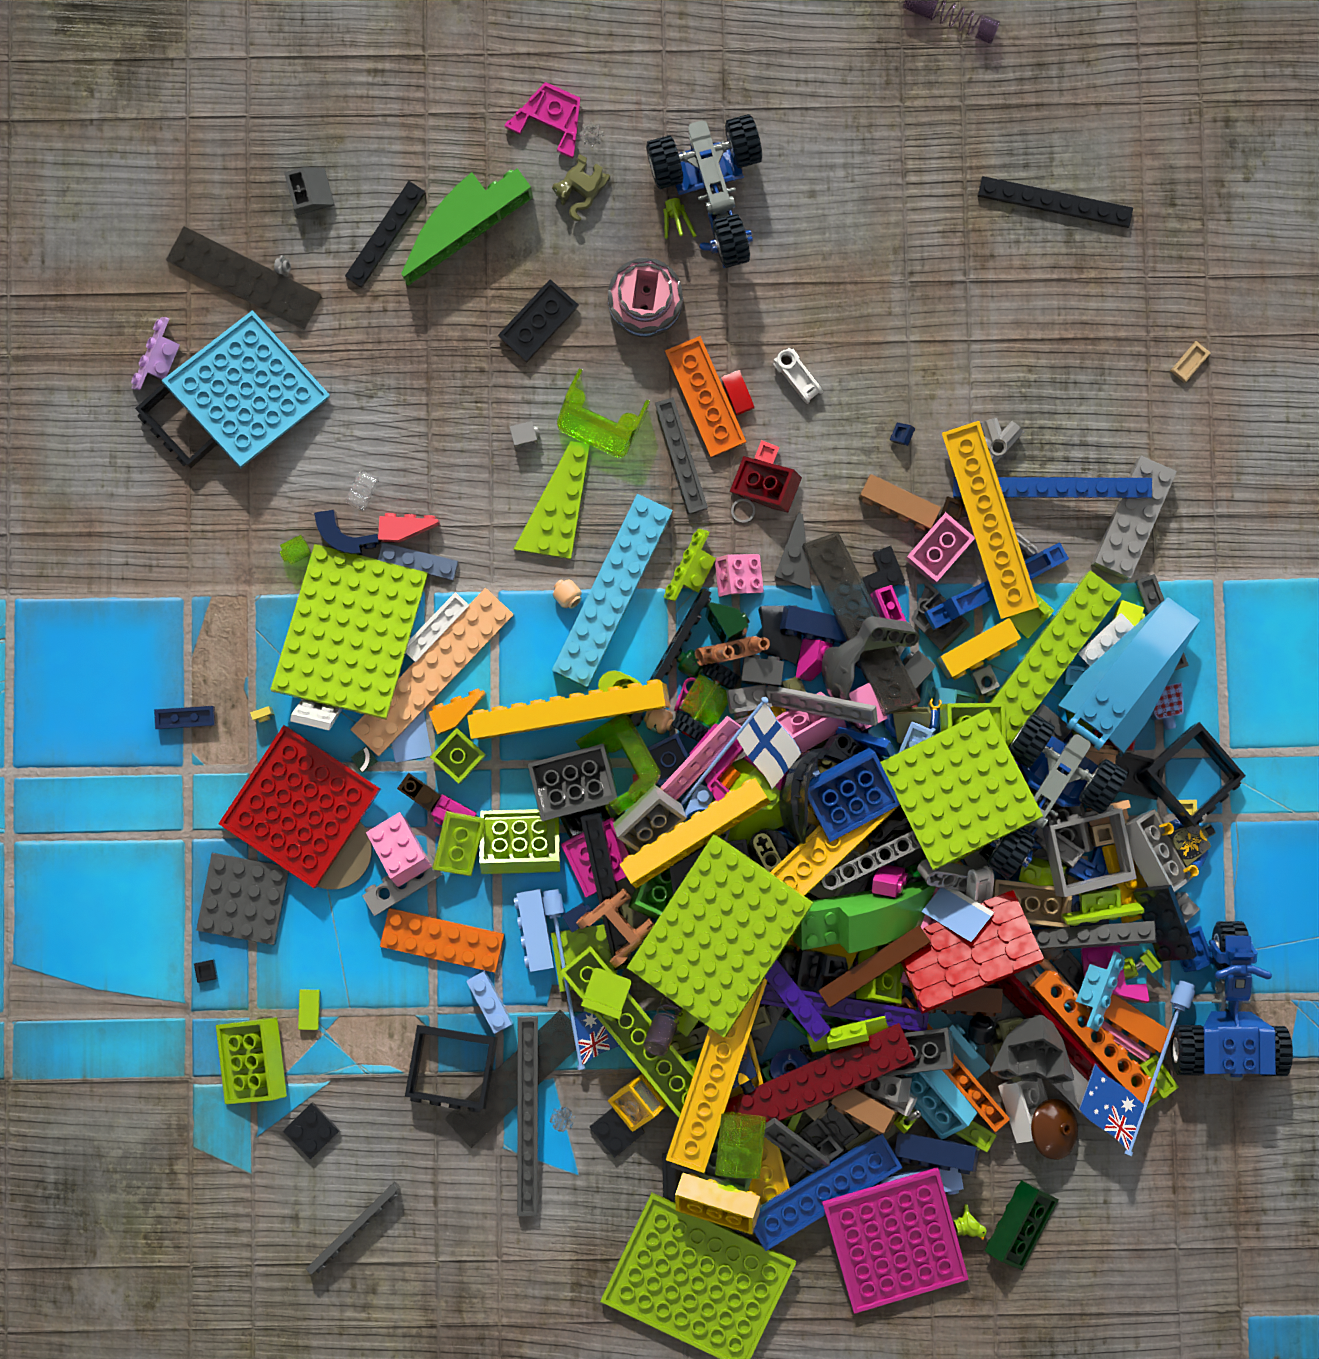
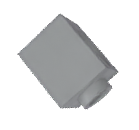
(524, 434)
(985, 672)

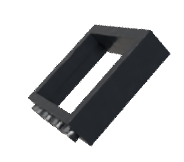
(144, 416)
(1219, 756)
(436, 1100)

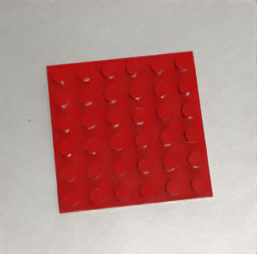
(299, 806)

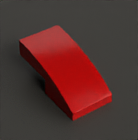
(738, 392)

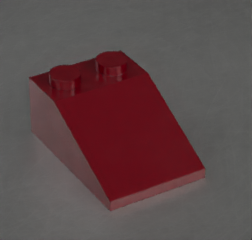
(766, 483)

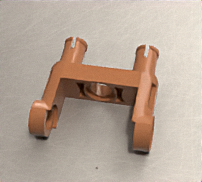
(725, 651)
(610, 908)

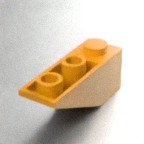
(451, 715)

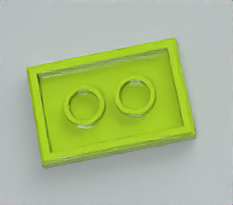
(458, 843)

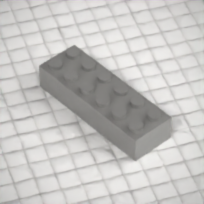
(1133, 521)

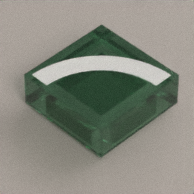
(364, 759)

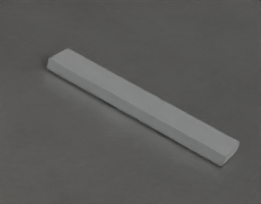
(822, 705)

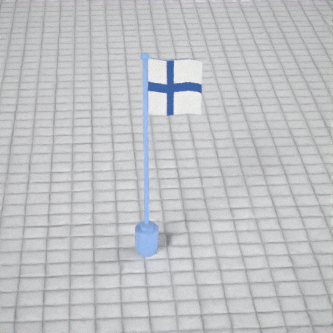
(764, 743)

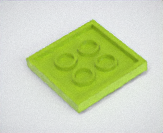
(576, 942)

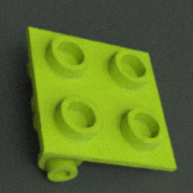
(1030, 620)

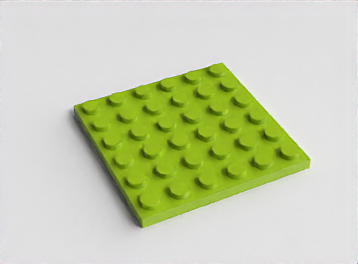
(961, 789)

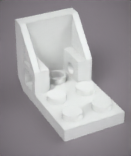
(315, 714)

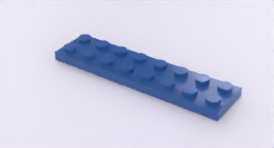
(803, 1201)

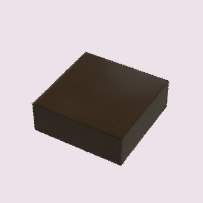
(953, 508)

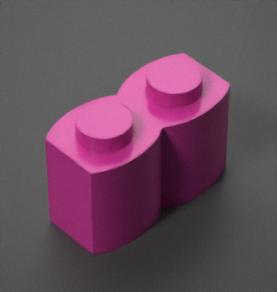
(889, 880)

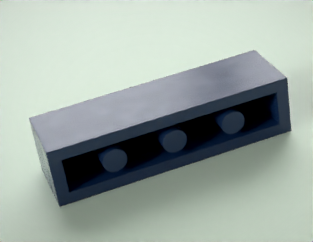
(811, 625)
(938, 1152)

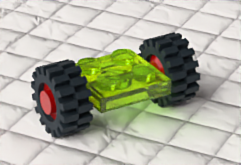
(705, 701)

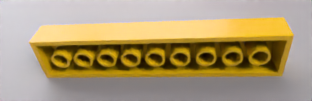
(568, 711)

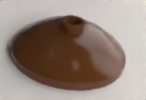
(1054, 1129)

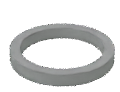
(732, 510)

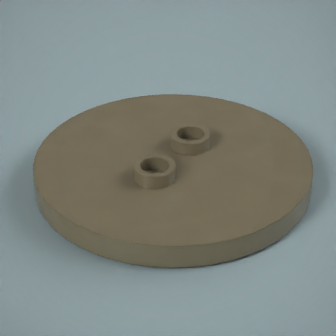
(350, 862)

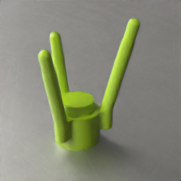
(674, 209)

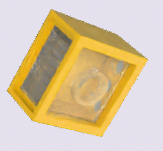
(637, 1102)

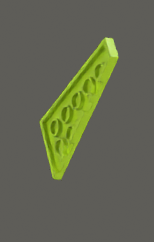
(555, 517)

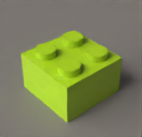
(458, 756)

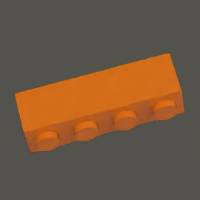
(1136, 1024)

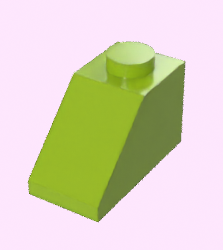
(1038, 873)

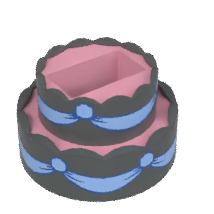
(662, 301)

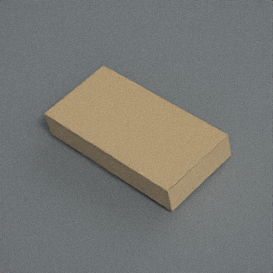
(1190, 361)

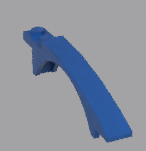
(982, 593)

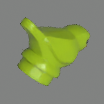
(969, 1225)

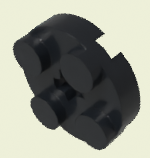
(779, 842)

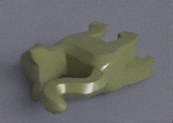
(582, 183)

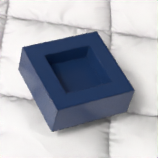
(902, 434)

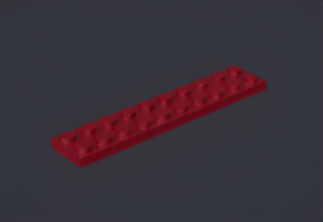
(827, 1077)

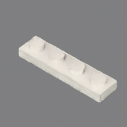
(436, 626)

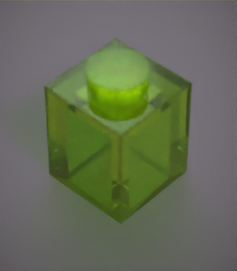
(295, 550)

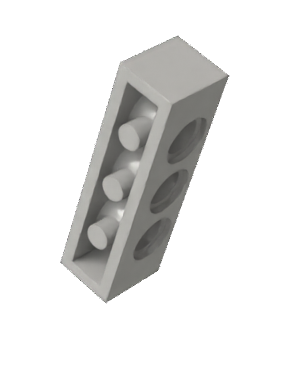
(378, 904)

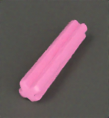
(1127, 1043)

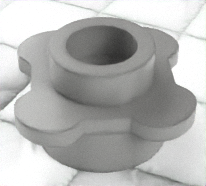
(282, 266)

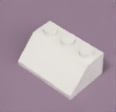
(1020, 1104)

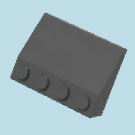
(573, 782)

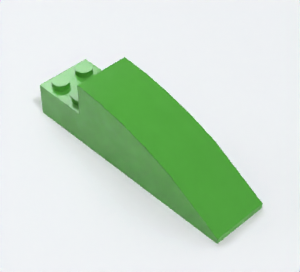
(462, 218)
(863, 918)

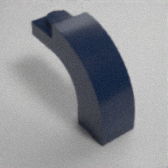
(329, 530)

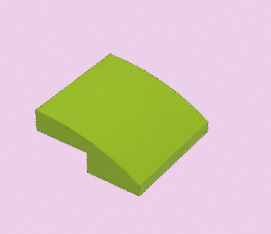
(1164, 1081)

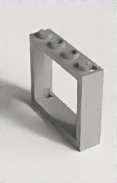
(1122, 846)

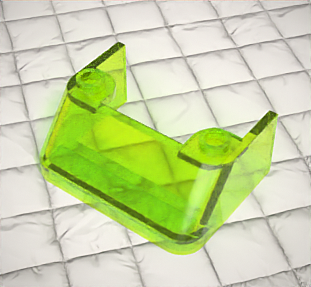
(595, 429)
(623, 734)

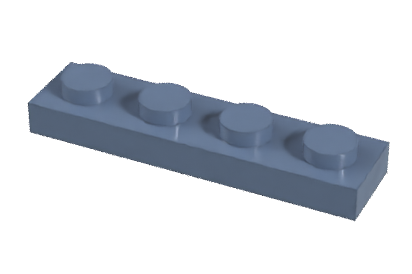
(417, 560)

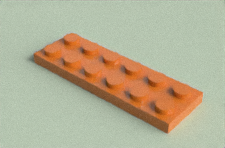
(705, 396)
(442, 940)

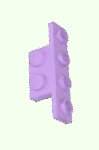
(158, 356)

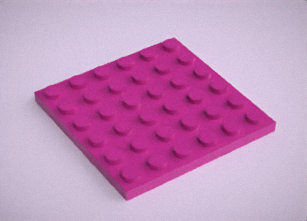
(895, 1240)

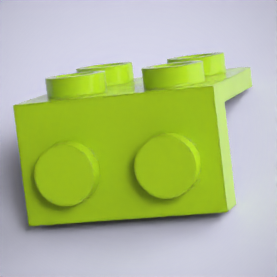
(606, 994)

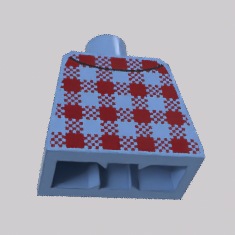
(1169, 705)

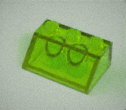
(740, 1145)

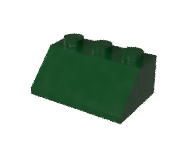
(727, 622)

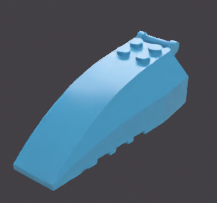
(1129, 678)

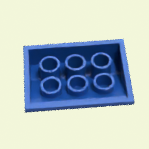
(851, 794)

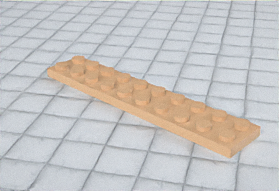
(435, 670)

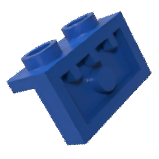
(1203, 956)

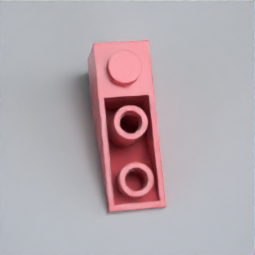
(399, 529)

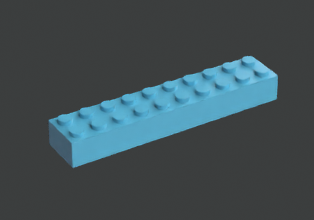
(612, 590)

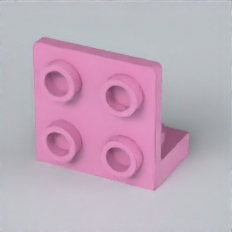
(738, 574)

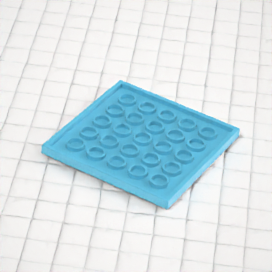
(246, 389)

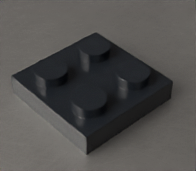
(311, 1130)
(614, 1132)

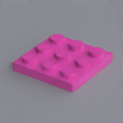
(578, 857)

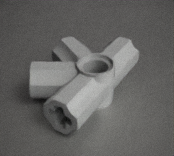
(994, 436)

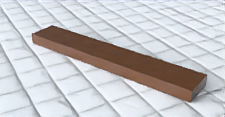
(874, 966)

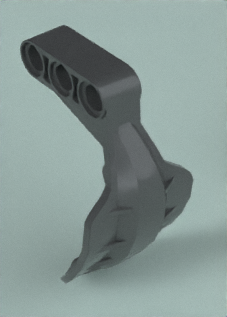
(874, 634)

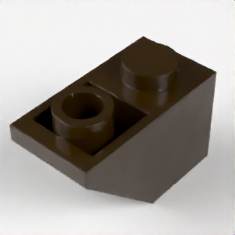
(419, 792)

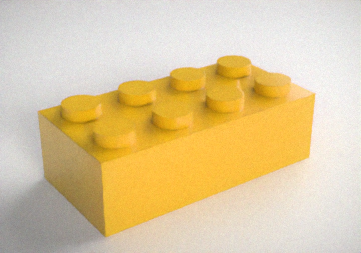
(975, 650)
(717, 1203)

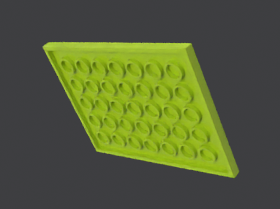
(349, 632)
(720, 935)
(697, 1281)

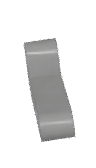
(948, 876)

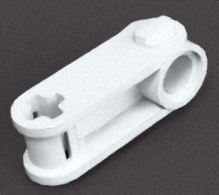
(797, 375)
(980, 884)

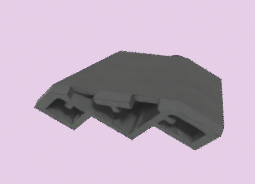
(1034, 1052)

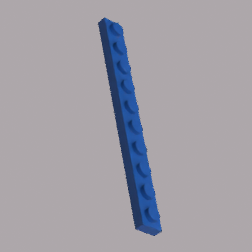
(1070, 487)

